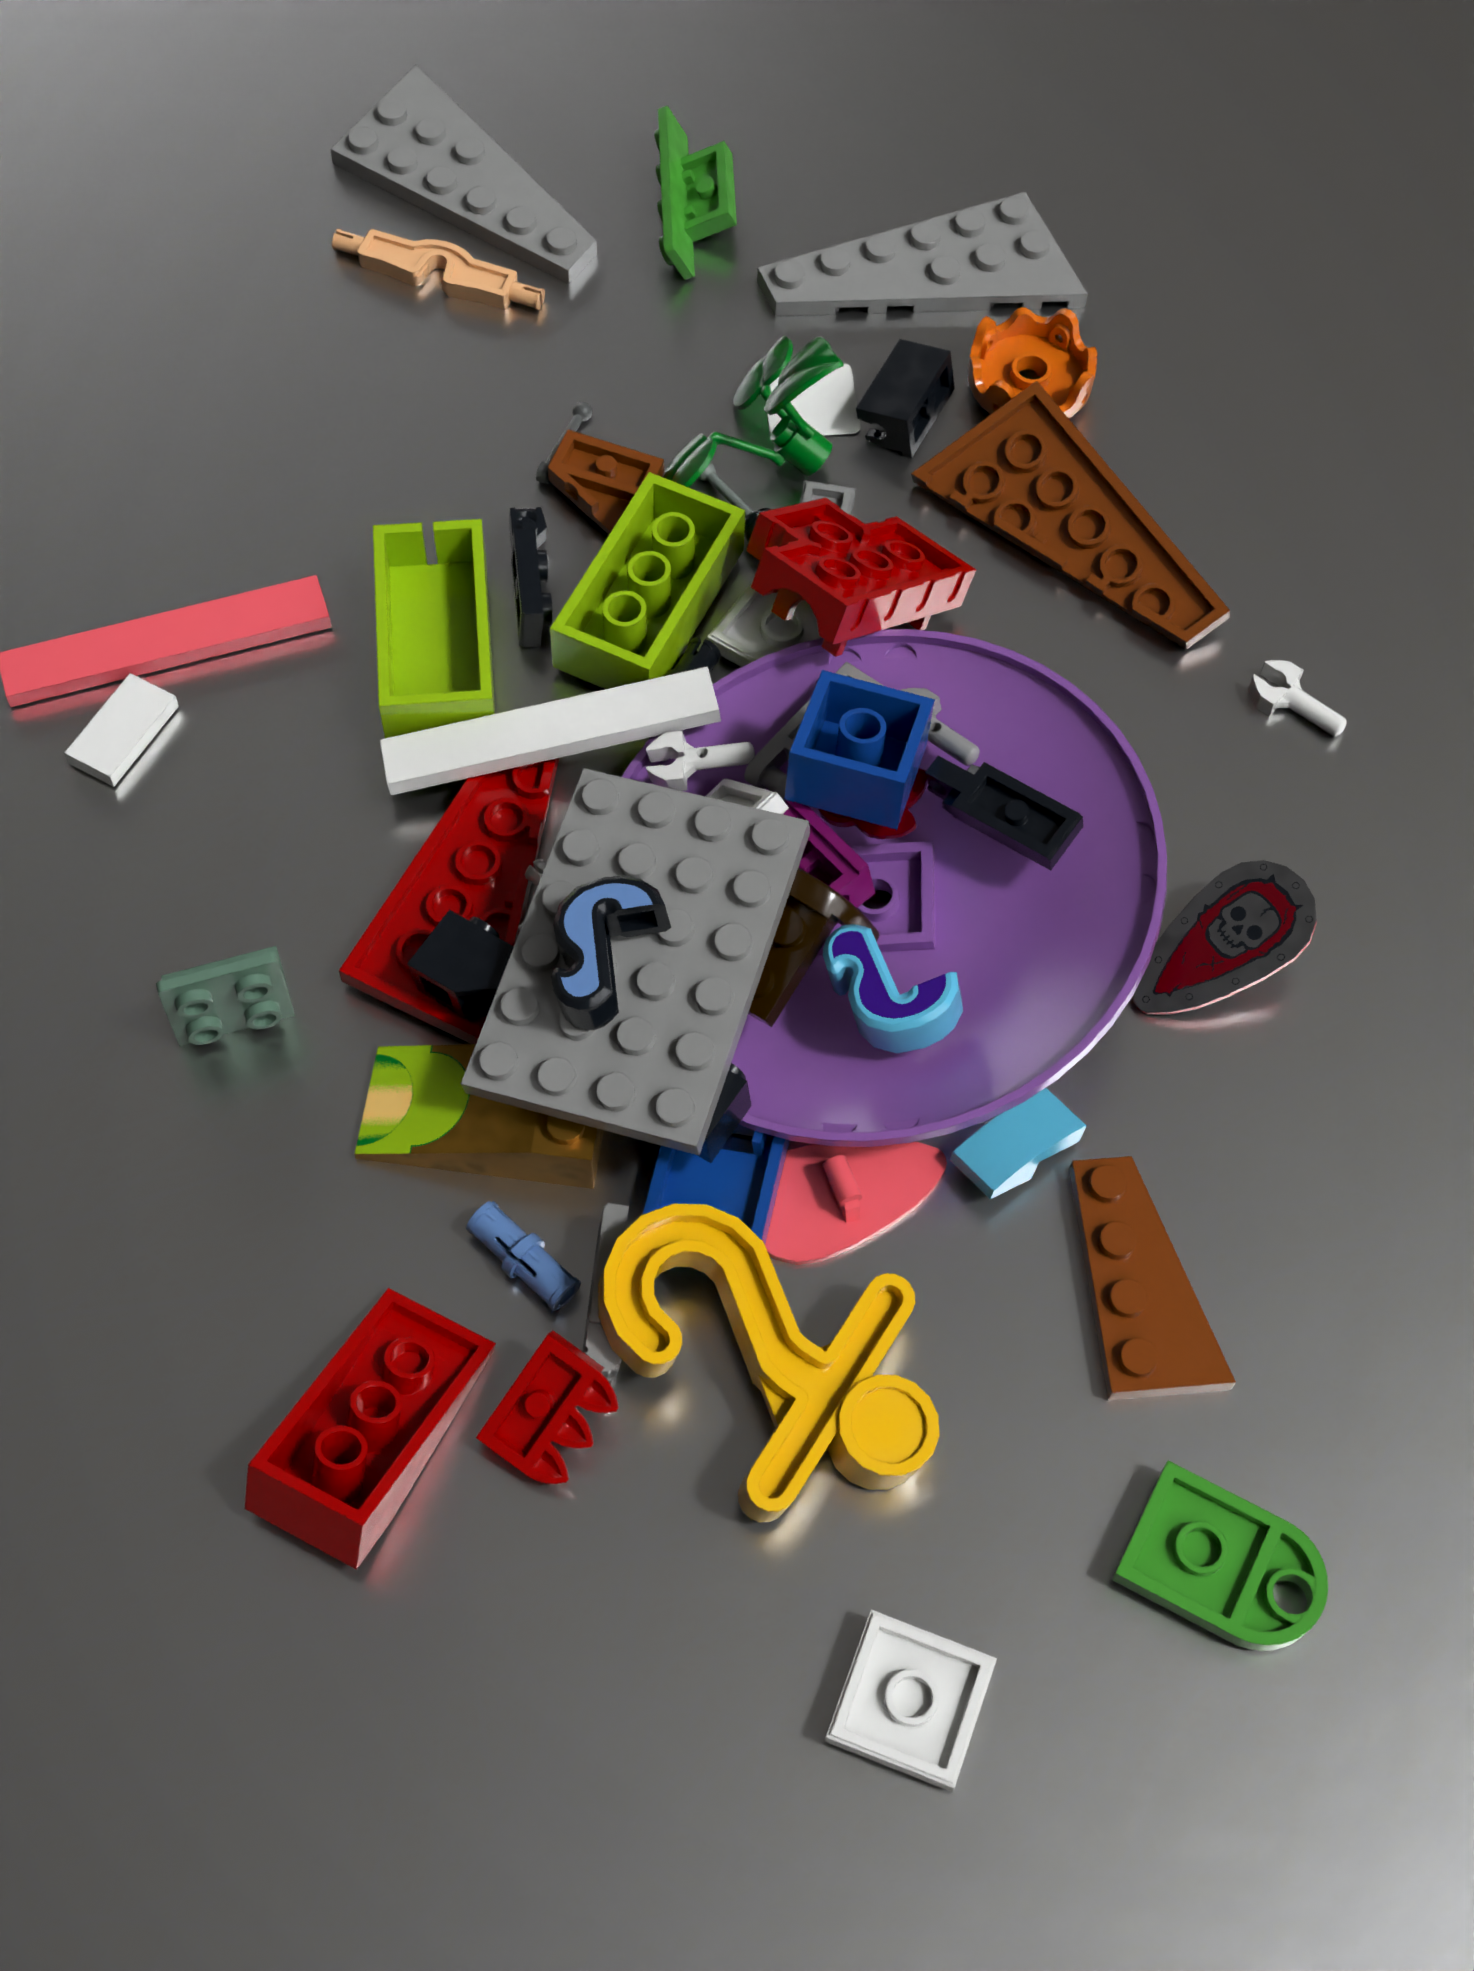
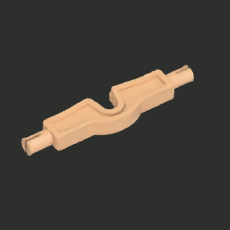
(415, 260)

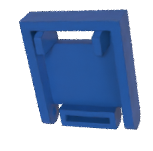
(732, 1183)

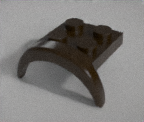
(802, 931)

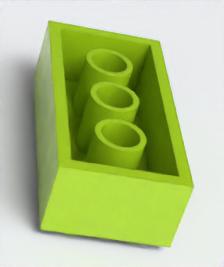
(648, 585)

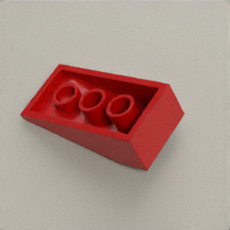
(366, 1428)

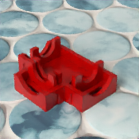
(853, 571)

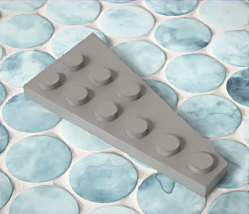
(447, 165)
(934, 265)

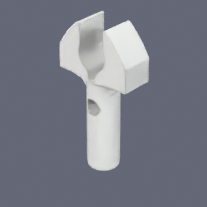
(1290, 695)
(690, 759)

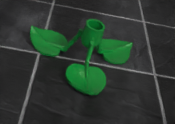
(792, 436)

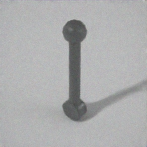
(582, 412)

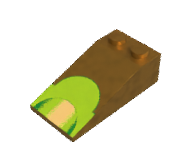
(426, 1120)

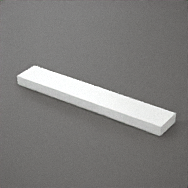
(549, 730)

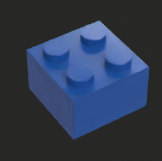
(858, 749)

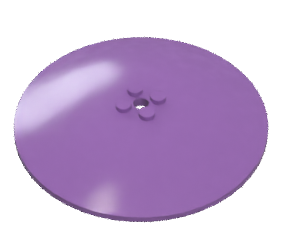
(1034, 949)

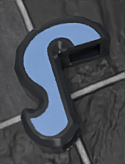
(584, 934)

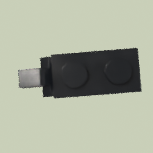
(529, 570)
(1005, 810)

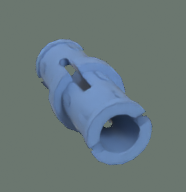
(523, 1255)

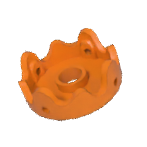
(1034, 343)

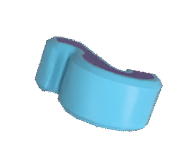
(881, 1014)

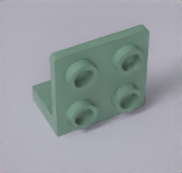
(226, 997)

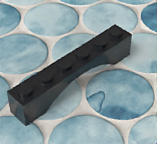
(462, 971)

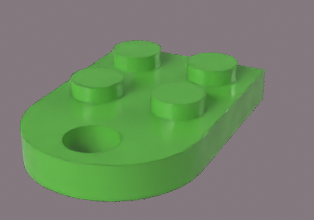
(1219, 1562)

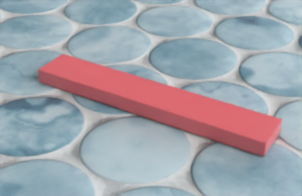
(163, 640)

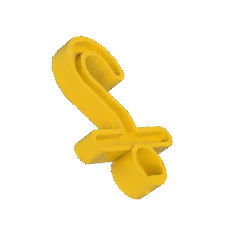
(817, 1396)

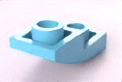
(1015, 1142)

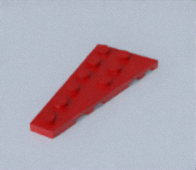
(466, 866)

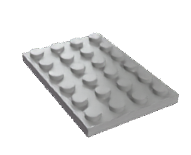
(678, 990)

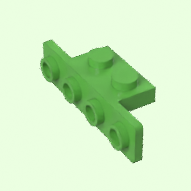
(694, 192)

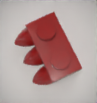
(544, 1410)

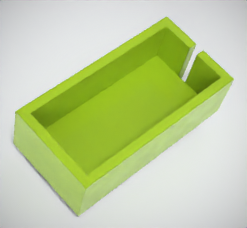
(432, 626)

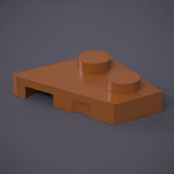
(600, 475)

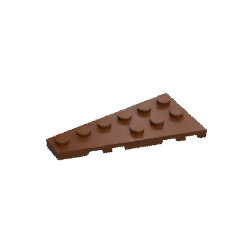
(1057, 499)

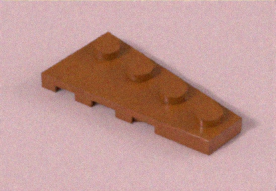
(1141, 1300)

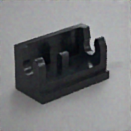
(907, 396)

